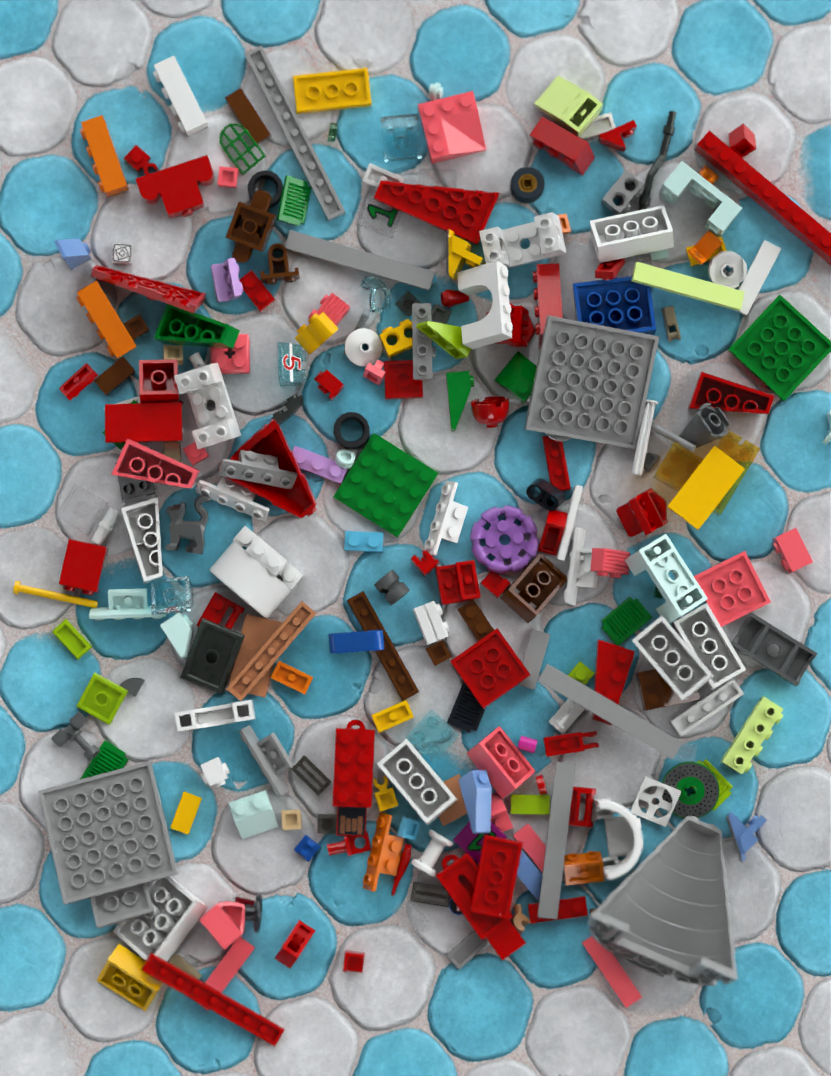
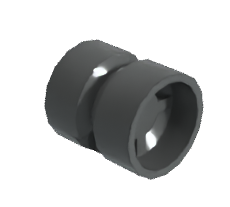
(392, 587)

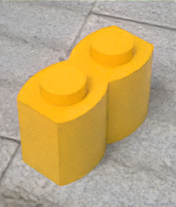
(316, 333)

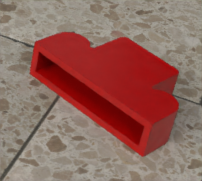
(178, 186)

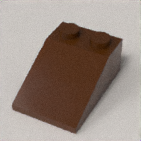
(534, 588)
(656, 691)

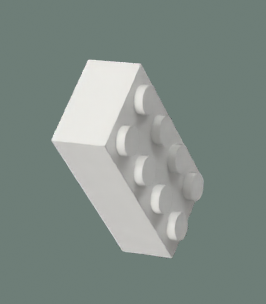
(631, 234)
(710, 644)
(672, 658)
(417, 781)

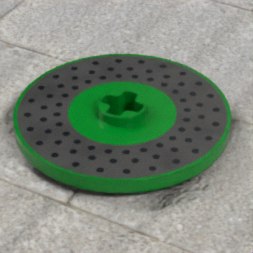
(703, 782)

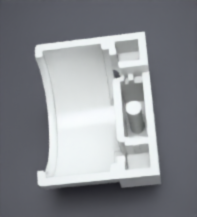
(254, 572)
(622, 837)

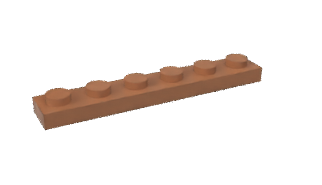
(271, 651)

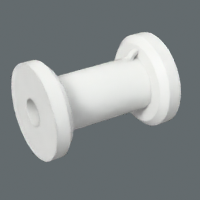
(432, 853)

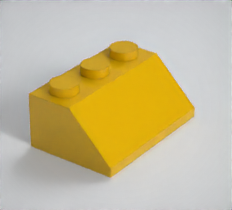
(124, 976)

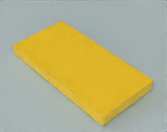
(332, 91)
(706, 487)

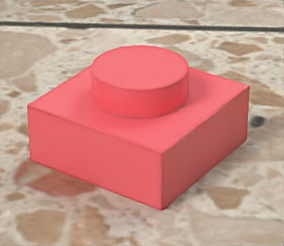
(228, 177)
(195, 455)

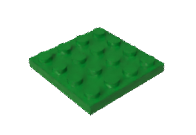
(781, 348)
(385, 485)

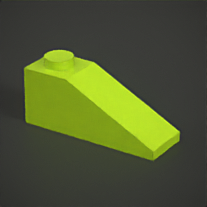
(446, 336)

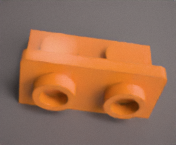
(583, 868)

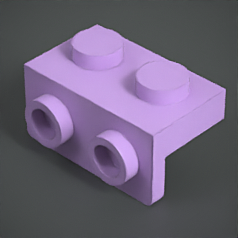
(226, 280)

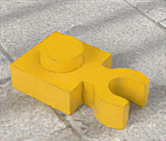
(385, 797)

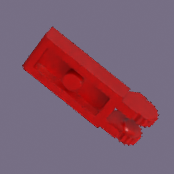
(568, 743)

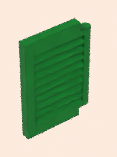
(294, 201)
(625, 620)
(107, 760)

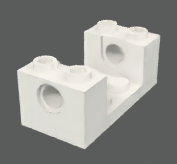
(505, 245)
(205, 385)

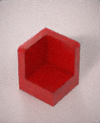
(742, 140)
(495, 584)
(353, 961)

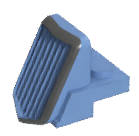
(743, 836)

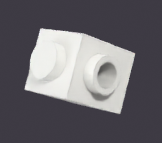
(215, 772)

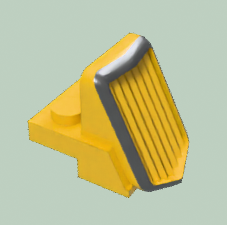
(458, 253)

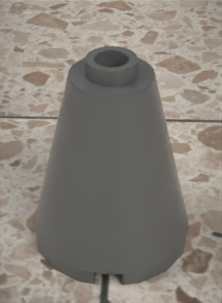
(706, 426)

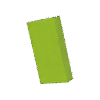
(72, 639)
(530, 804)

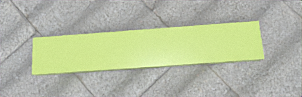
(687, 286)

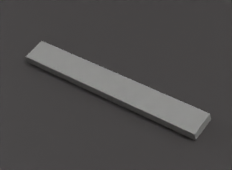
(359, 260)
(610, 711)
(556, 840)

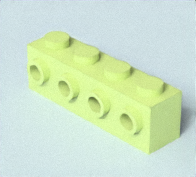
(751, 735)

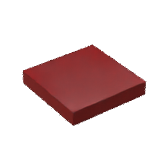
(400, 381)

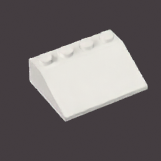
(164, 929)

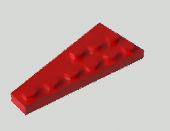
(154, 290)

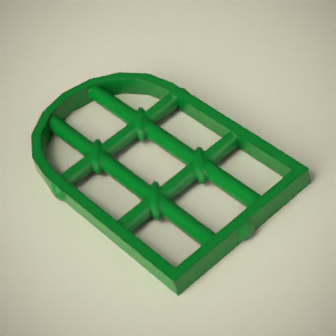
(231, 143)

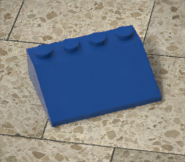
(615, 304)

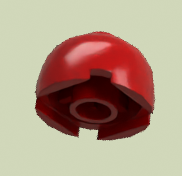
(491, 410)

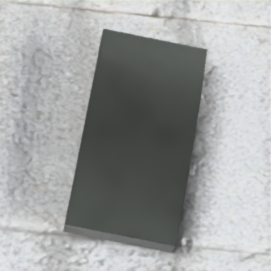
(293, 404)

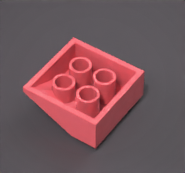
(451, 127)

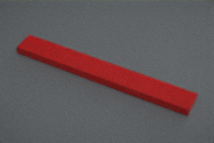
(212, 999)

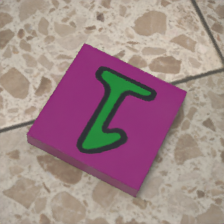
(472, 842)

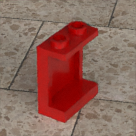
(82, 566)

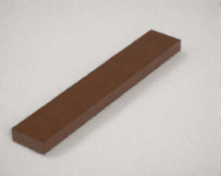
(388, 656)

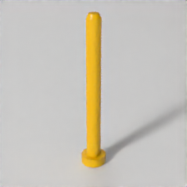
(53, 595)

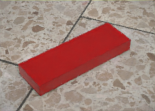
(556, 463)

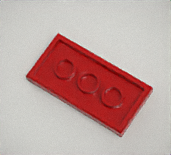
(143, 422)
(496, 877)

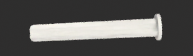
(643, 438)

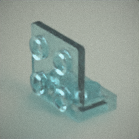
(433, 736)

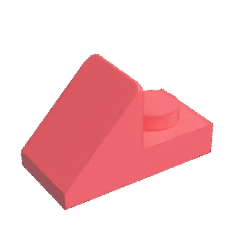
(499, 815)

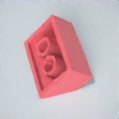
(502, 760)

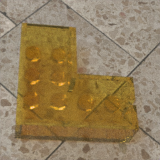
(681, 463)

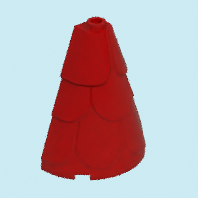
(271, 441)

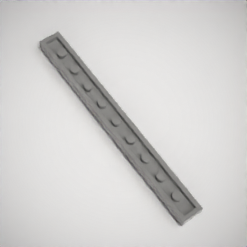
(294, 133)

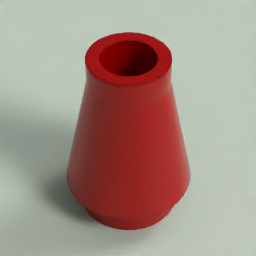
(452, 298)

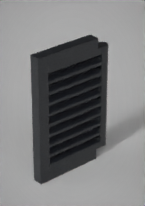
(466, 710)

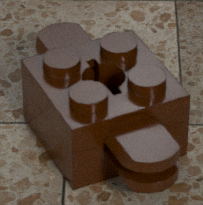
(251, 226)

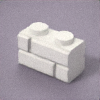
(431, 623)

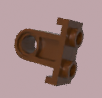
(279, 267)

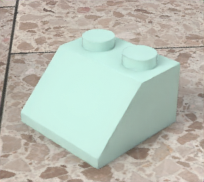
(179, 633)
(253, 814)

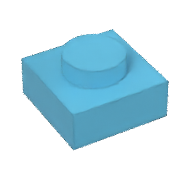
(408, 828)

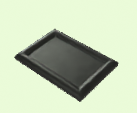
(212, 656)

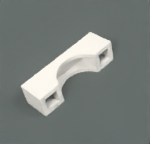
(214, 715)

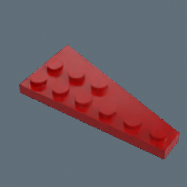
(442, 207)

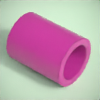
(527, 744)

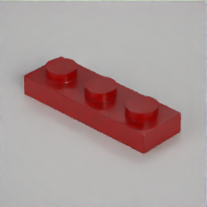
(568, 908)

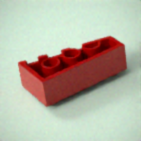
(611, 672)

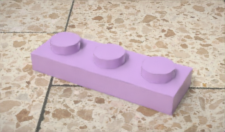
(319, 465)

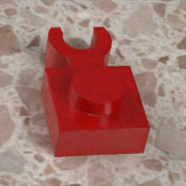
(139, 160)

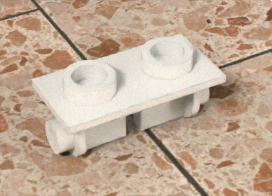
(566, 715)

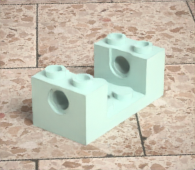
(686, 177)
(658, 560)

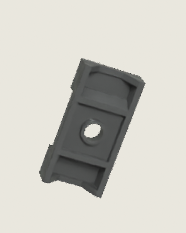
(754, 641)

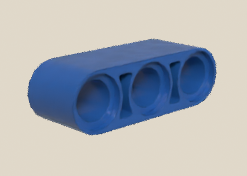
(356, 641)

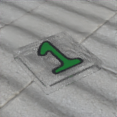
(379, 217)

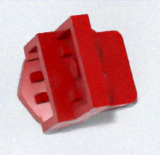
(522, 327)
(643, 513)

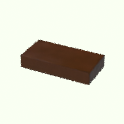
(114, 376)

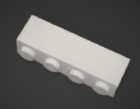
(180, 95)

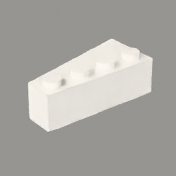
(144, 534)

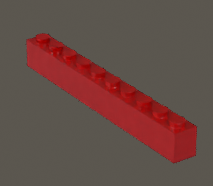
(766, 194)

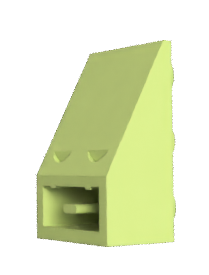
(569, 105)

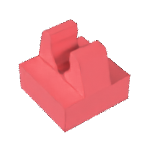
(374, 372)

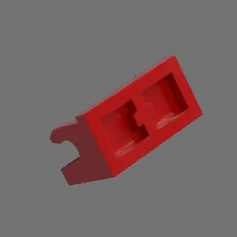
(425, 565)

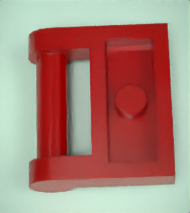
(217, 609)
(575, 805)

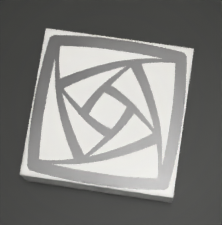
(122, 253)

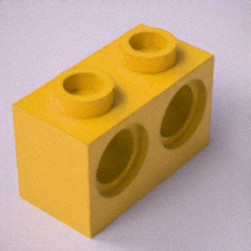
(403, 343)

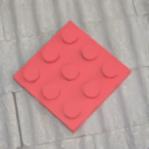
(732, 589)

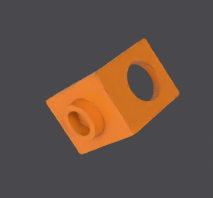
(705, 247)

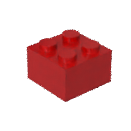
(158, 381)

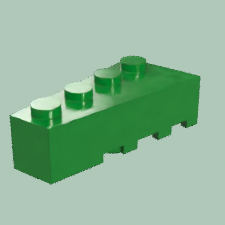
(193, 329)

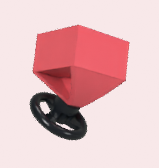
(228, 920)

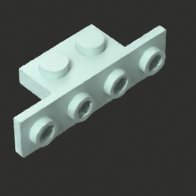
(125, 604)

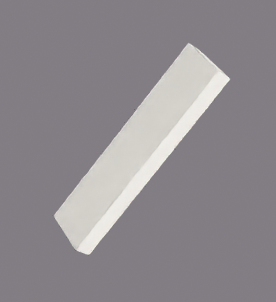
(757, 274)
(569, 523)
(706, 707)

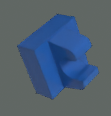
(307, 848)

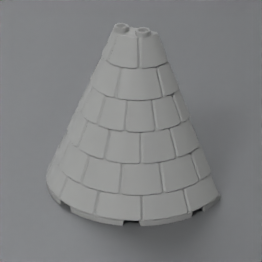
(674, 910)

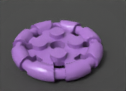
(504, 528)

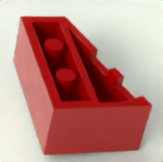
(562, 145)

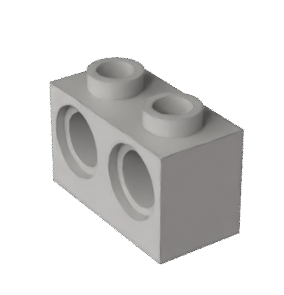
(618, 191)

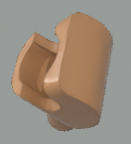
(519, 919)

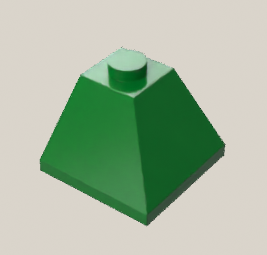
(518, 377)

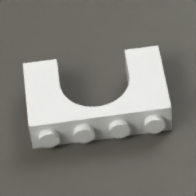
(497, 324)

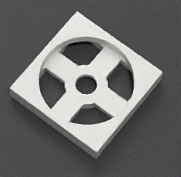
(648, 782)

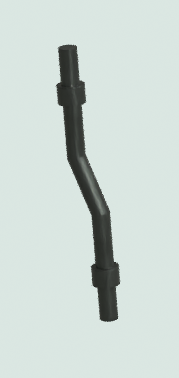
(668, 131)

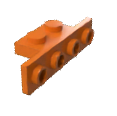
(384, 853)

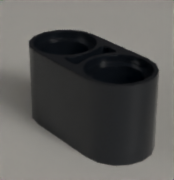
(543, 497)

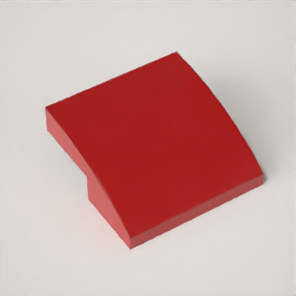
(457, 582)

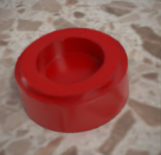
(541, 784)

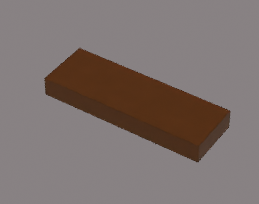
(248, 116)

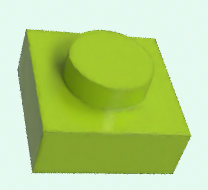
(581, 673)

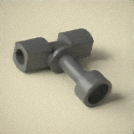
(73, 732)

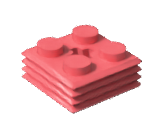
(239, 362)

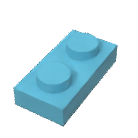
(363, 541)

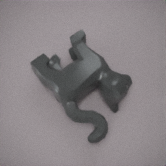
(188, 529)

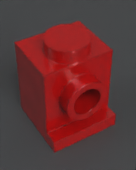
(329, 384)

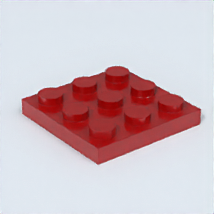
(490, 668)

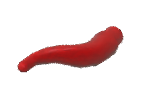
(403, 864)

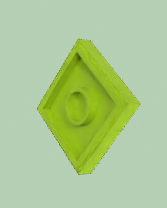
(102, 698)

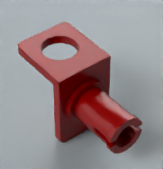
(348, 846)

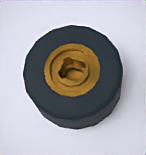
(527, 191)

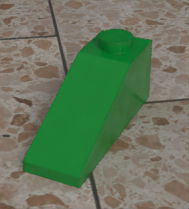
(458, 389)

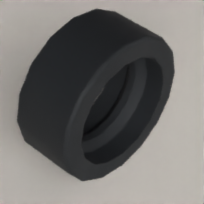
(266, 175)
(351, 416)

